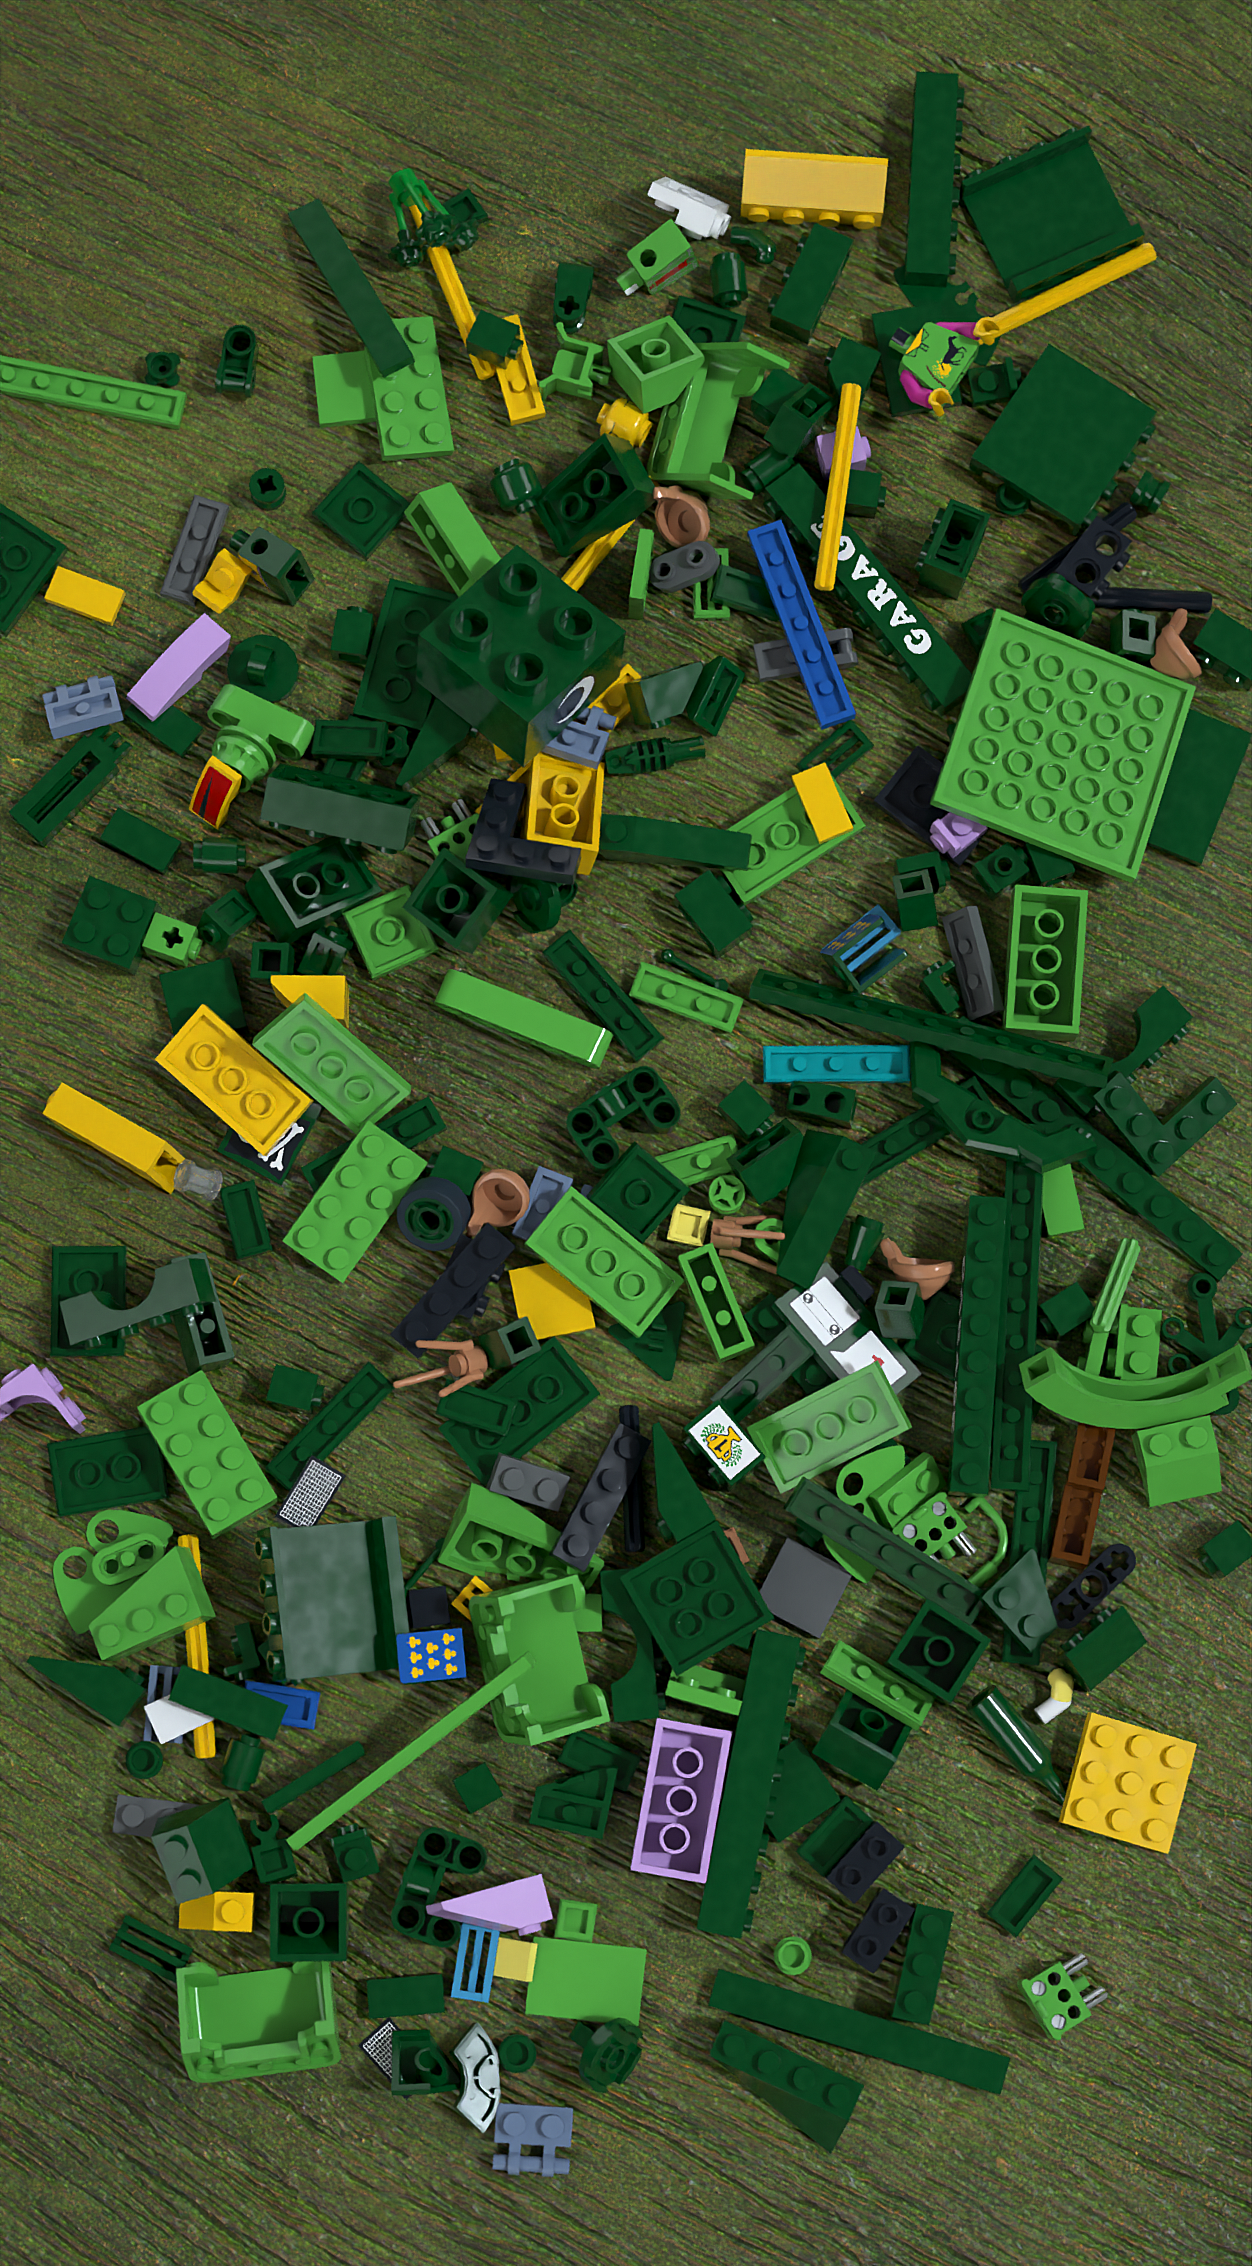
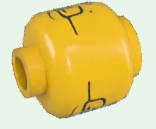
(624, 421)

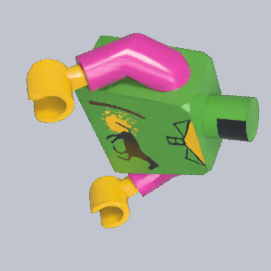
(939, 358)

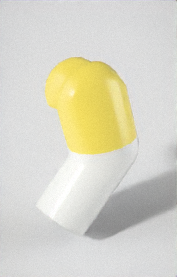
(1060, 1697)

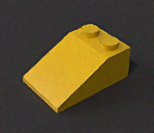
(564, 806)

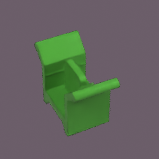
(575, 367)

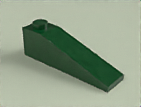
(672, 843)

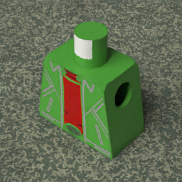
(667, 255)

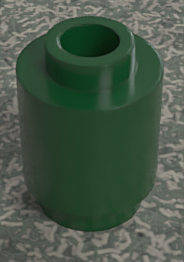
(728, 280)
(765, 469)
(219, 855)
(242, 1762)

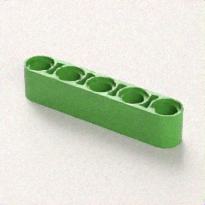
(523, 1019)

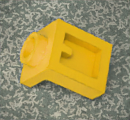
(223, 582)

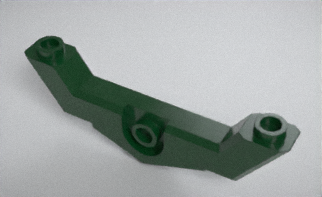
(985, 1128)

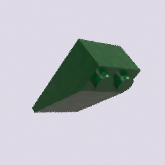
(595, 495)
(311, 888)
(678, 1499)

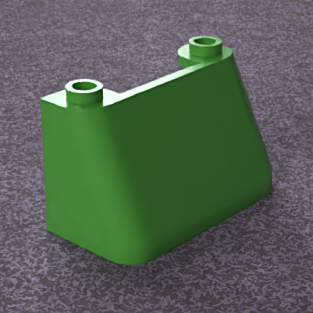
(556, 1692)
(256, 2021)

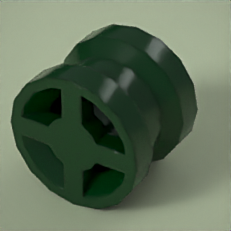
(1150, 492)
(271, 496)

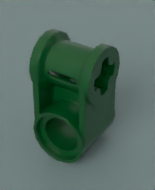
(572, 293)
(237, 368)

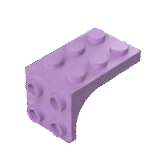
(37, 1387)

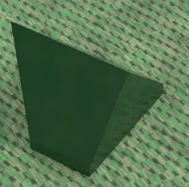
(420, 2065)

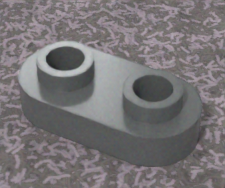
(682, 567)

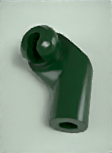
(757, 240)

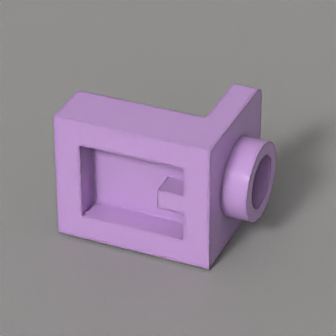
(955, 833)

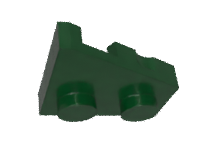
(1022, 1602)
(575, 1802)

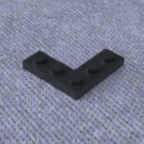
(499, 852)

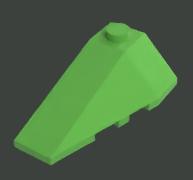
(505, 1538)

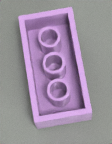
(681, 1800)

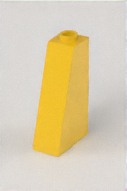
(114, 1136)

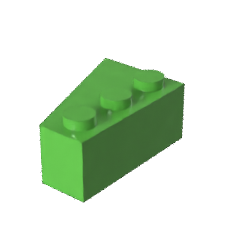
(154, 1607)

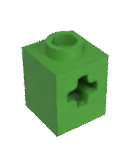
(166, 928)

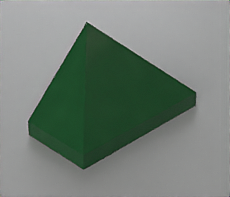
(714, 694)

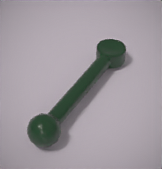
(668, 956)
(426, 1564)

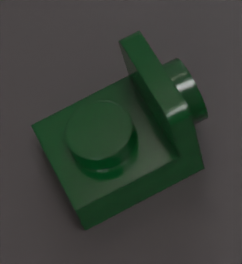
(993, 383)
(930, 861)
(226, 919)
(326, 952)
(940, 995)
(245, 1646)
(354, 1853)

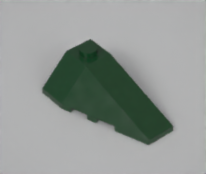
(817, 1202)

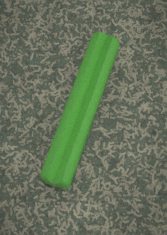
(1115, 1285)

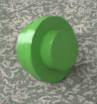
(792, 1955)

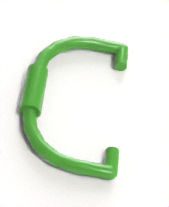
(989, 1568)

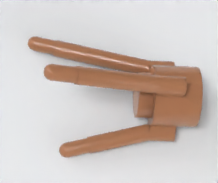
(728, 1234)
(467, 1362)

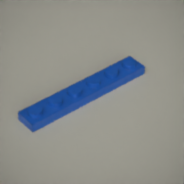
(801, 624)

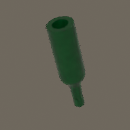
(1015, 1739)

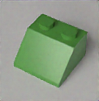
(654, 363)
(1178, 1461)

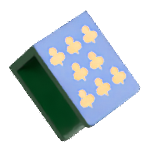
(846, 941)
(431, 1656)

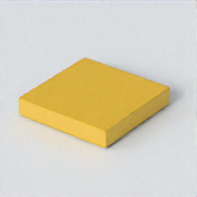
(550, 1302)

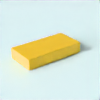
(85, 596)
(822, 803)

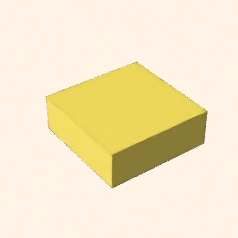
(688, 1225)
(515, 1959)

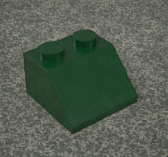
(457, 901)
(862, 1740)
(201, 1849)
(309, 1922)

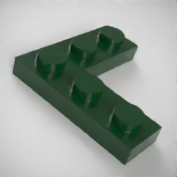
(1161, 1142)

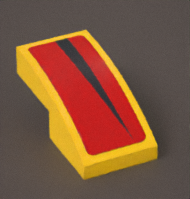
(215, 792)

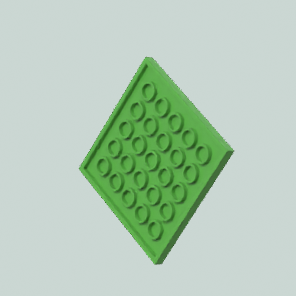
(1063, 745)

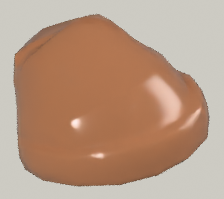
(681, 515)
(1171, 653)
(497, 1199)
(929, 1273)

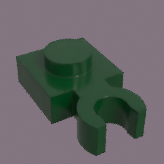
(274, 1857)

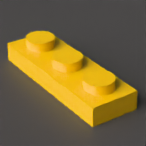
(520, 385)

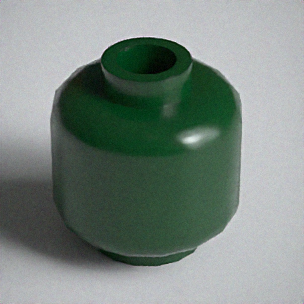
(516, 486)

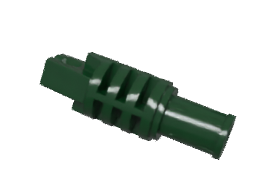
(652, 755)

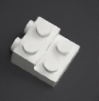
(698, 212)

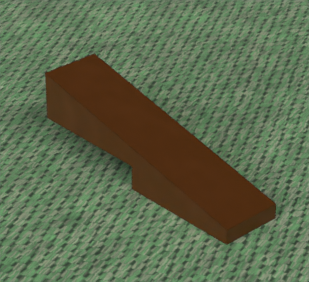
(1081, 1496)

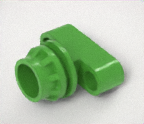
(254, 733)

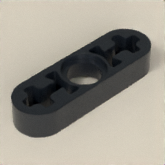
(1104, 1560)

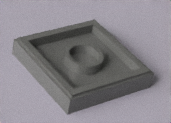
(804, 1587)

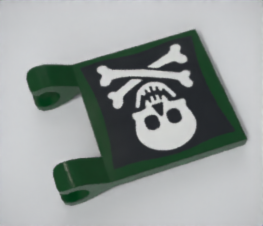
(282, 1157)

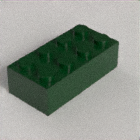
(340, 808)

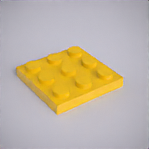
(1127, 1782)

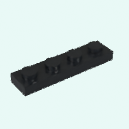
(453, 1290)
(600, 1498)

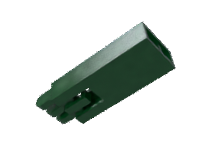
(60, 795)

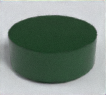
(517, 2053)

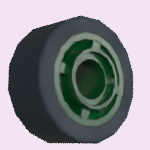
(445, 1201)

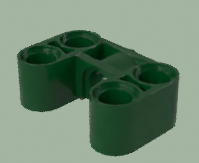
(612, 1105)
(423, 1880)

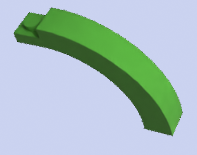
(1133, 1402)

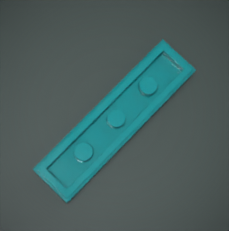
(836, 1064)

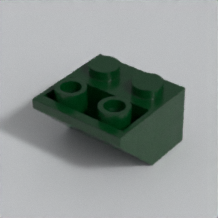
(1102, 1648)

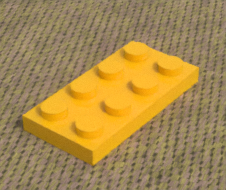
(234, 1080)

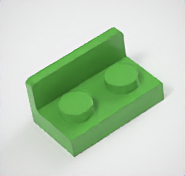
(1134, 1344)
(707, 1690)

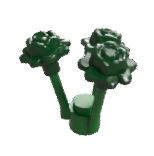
(436, 227)

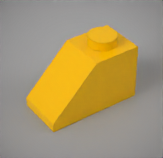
(220, 1912)

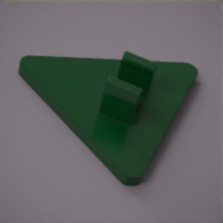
(658, 1343)

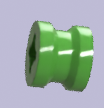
(724, 1188)

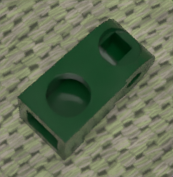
(822, 1102)

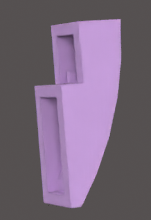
(179, 667)

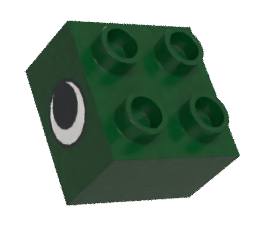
(519, 655)

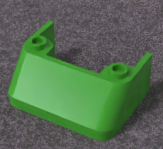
(699, 422)

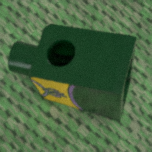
(273, 563)

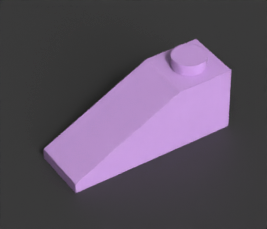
(502, 1907)

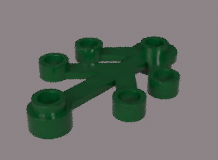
(1211, 1344)

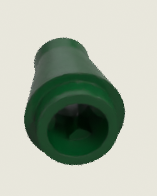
(862, 1241)

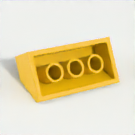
(813, 188)

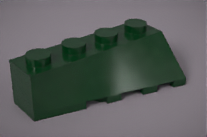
(795, 2085)

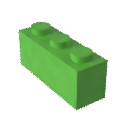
(452, 536)
(715, 1303)

